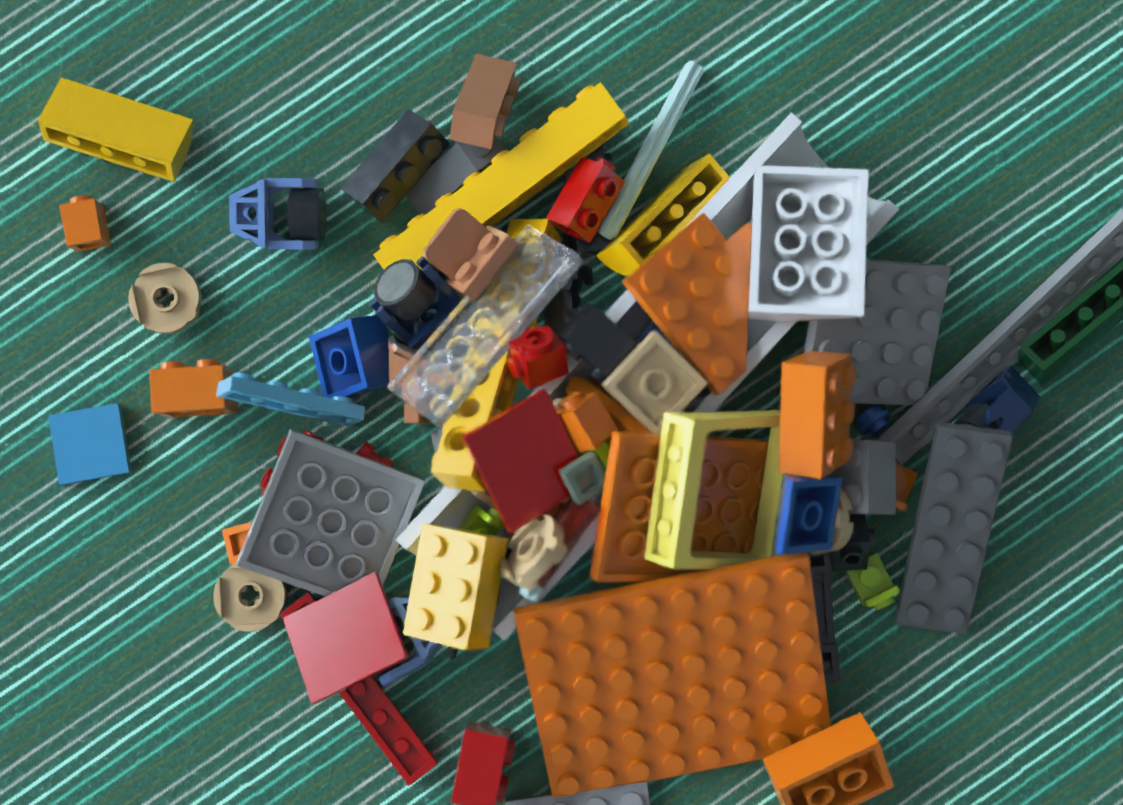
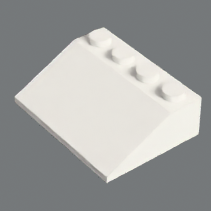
(808, 243)

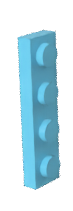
(277, 396)

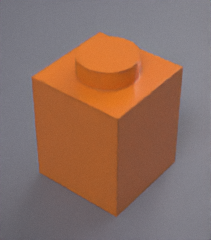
(84, 224)
(586, 421)

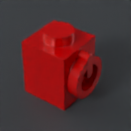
(537, 357)

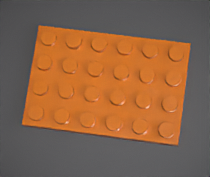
(724, 508)

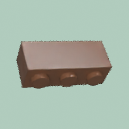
(484, 101)

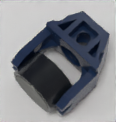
(407, 294)
(1001, 403)

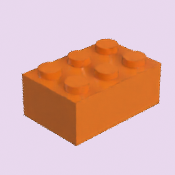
(816, 413)
(831, 766)

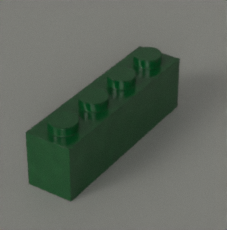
(1074, 328)

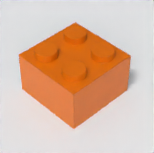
(189, 390)

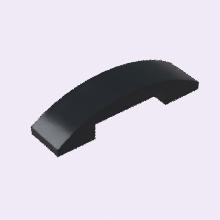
(820, 573)

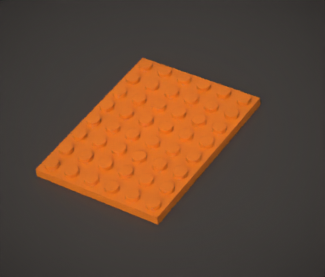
(675, 673)

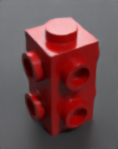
(586, 198)

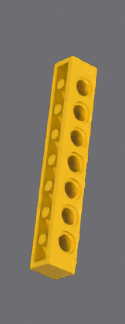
(490, 398)

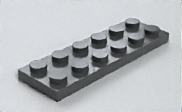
(952, 527)

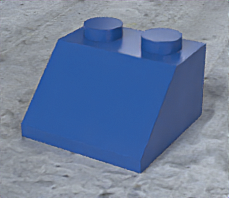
(352, 357)
(807, 514)

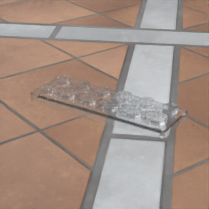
(480, 330)

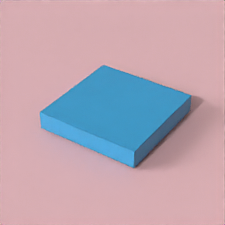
(90, 444)

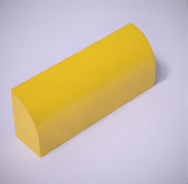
(116, 129)
(664, 215)

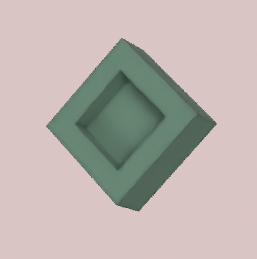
(584, 478)

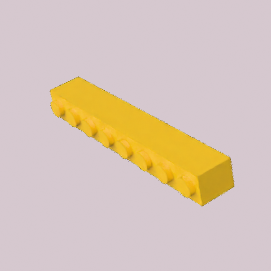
(517, 173)

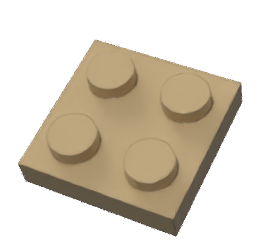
(654, 382)

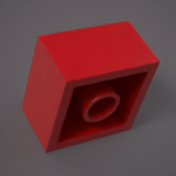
(481, 765)

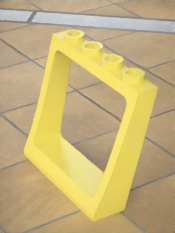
(679, 482)

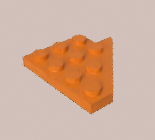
(700, 298)

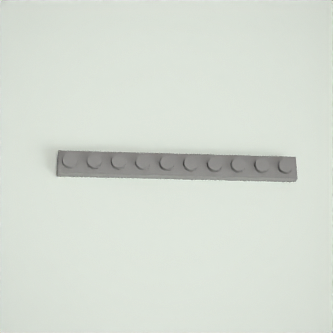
(1002, 344)

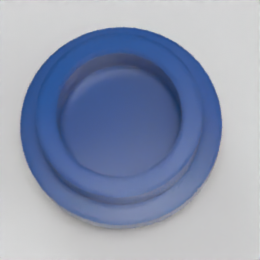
(873, 421)

